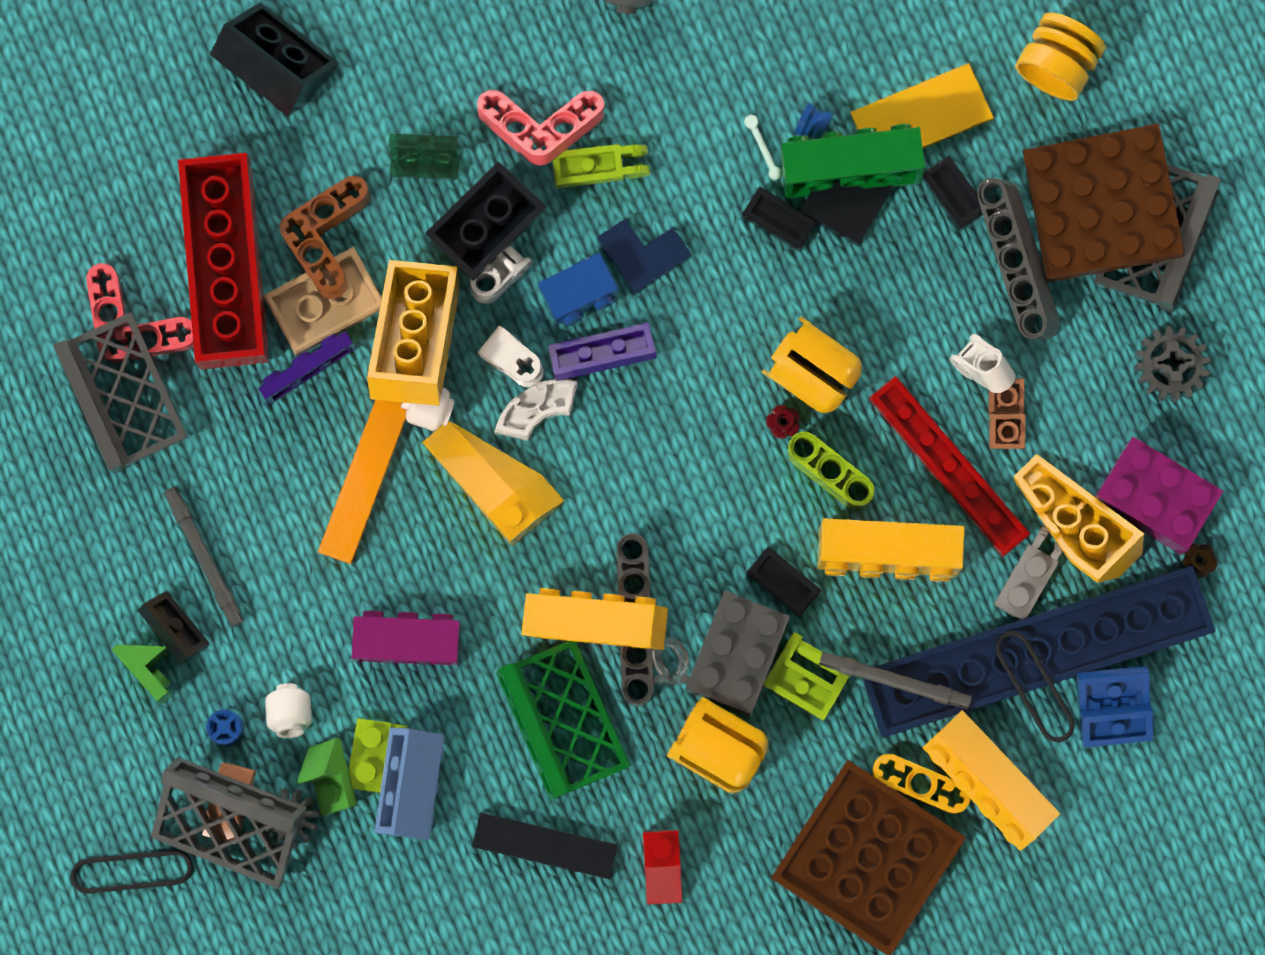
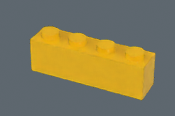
(595, 621)
(991, 781)

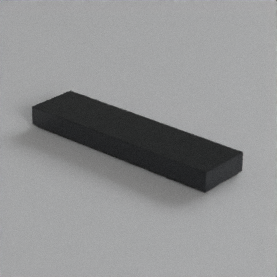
(544, 846)

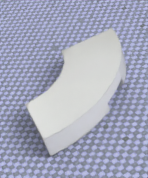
(536, 405)

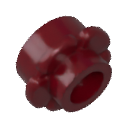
(779, 430)

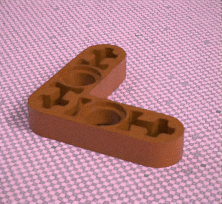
(314, 227)

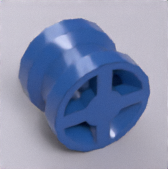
(813, 122)
(220, 723)

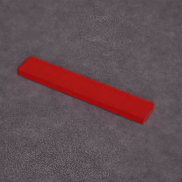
(949, 466)

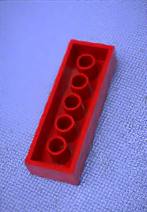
(223, 261)

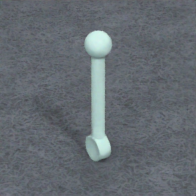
(752, 123)

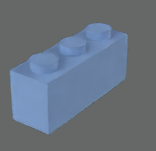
(409, 783)

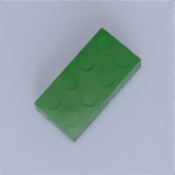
(857, 160)

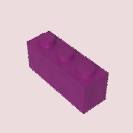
(406, 639)

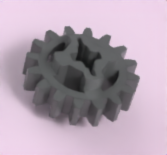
(1170, 349)

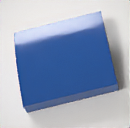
(1115, 706)

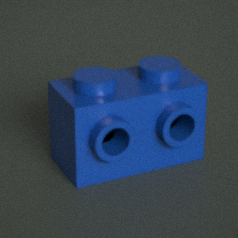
(579, 290)

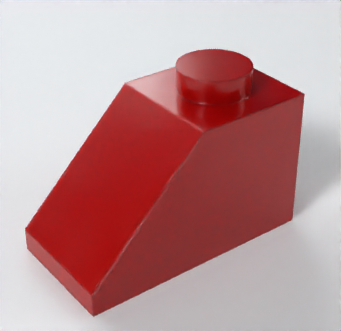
(662, 867)

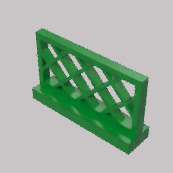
(534, 731)

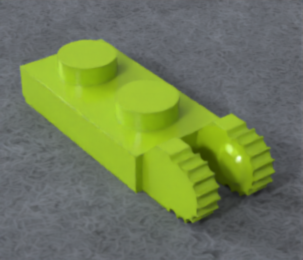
(598, 165)

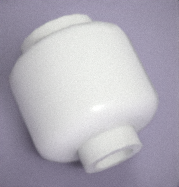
(430, 416)
(288, 711)

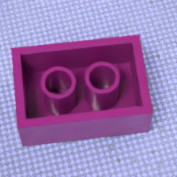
(1158, 495)

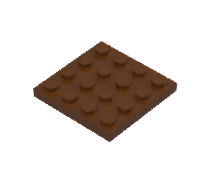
(1103, 203)
(868, 858)

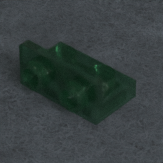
(424, 156)

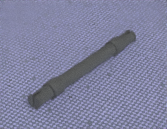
(223, 595)
(938, 693)

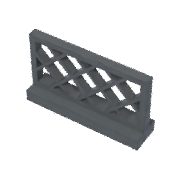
(1191, 233)
(92, 403)
(228, 796)

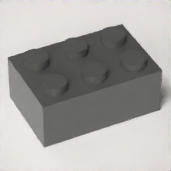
(737, 653)

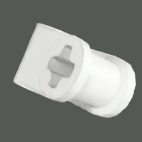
(503, 272)
(508, 354)
(984, 365)

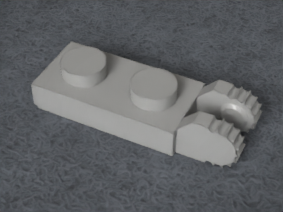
(1028, 578)

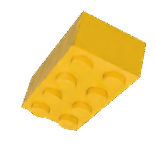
(413, 333)
(890, 548)

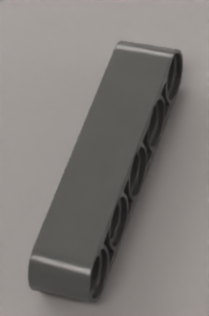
(1031, 268)
(640, 569)

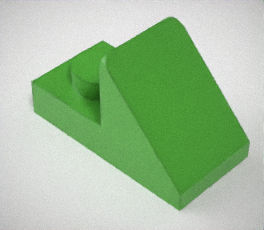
(140, 661)
(328, 771)

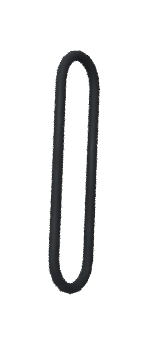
(1047, 679)
(131, 886)

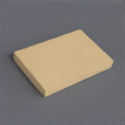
(310, 317)

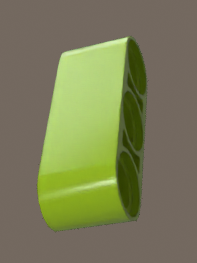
(822, 455)

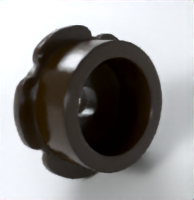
(1209, 561)

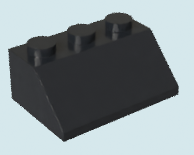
(273, 58)
(485, 222)

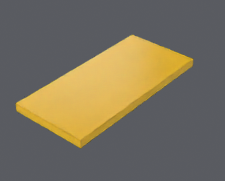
(937, 106)

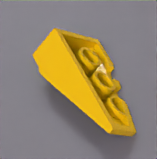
(499, 485)
(1083, 526)

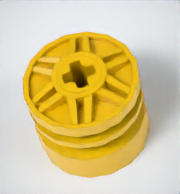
(1060, 56)

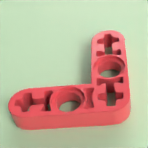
(544, 133)
(121, 333)

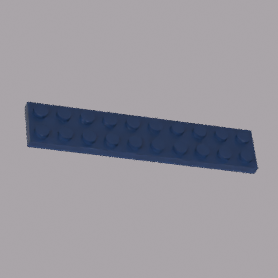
(1066, 641)

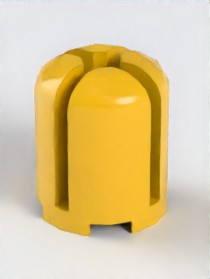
(823, 353)
(719, 747)

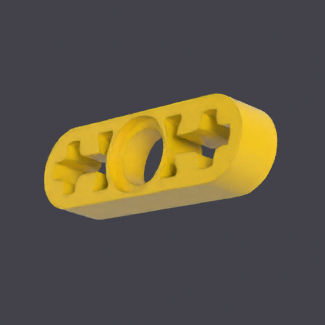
(892, 782)

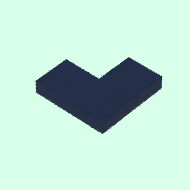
(639, 263)

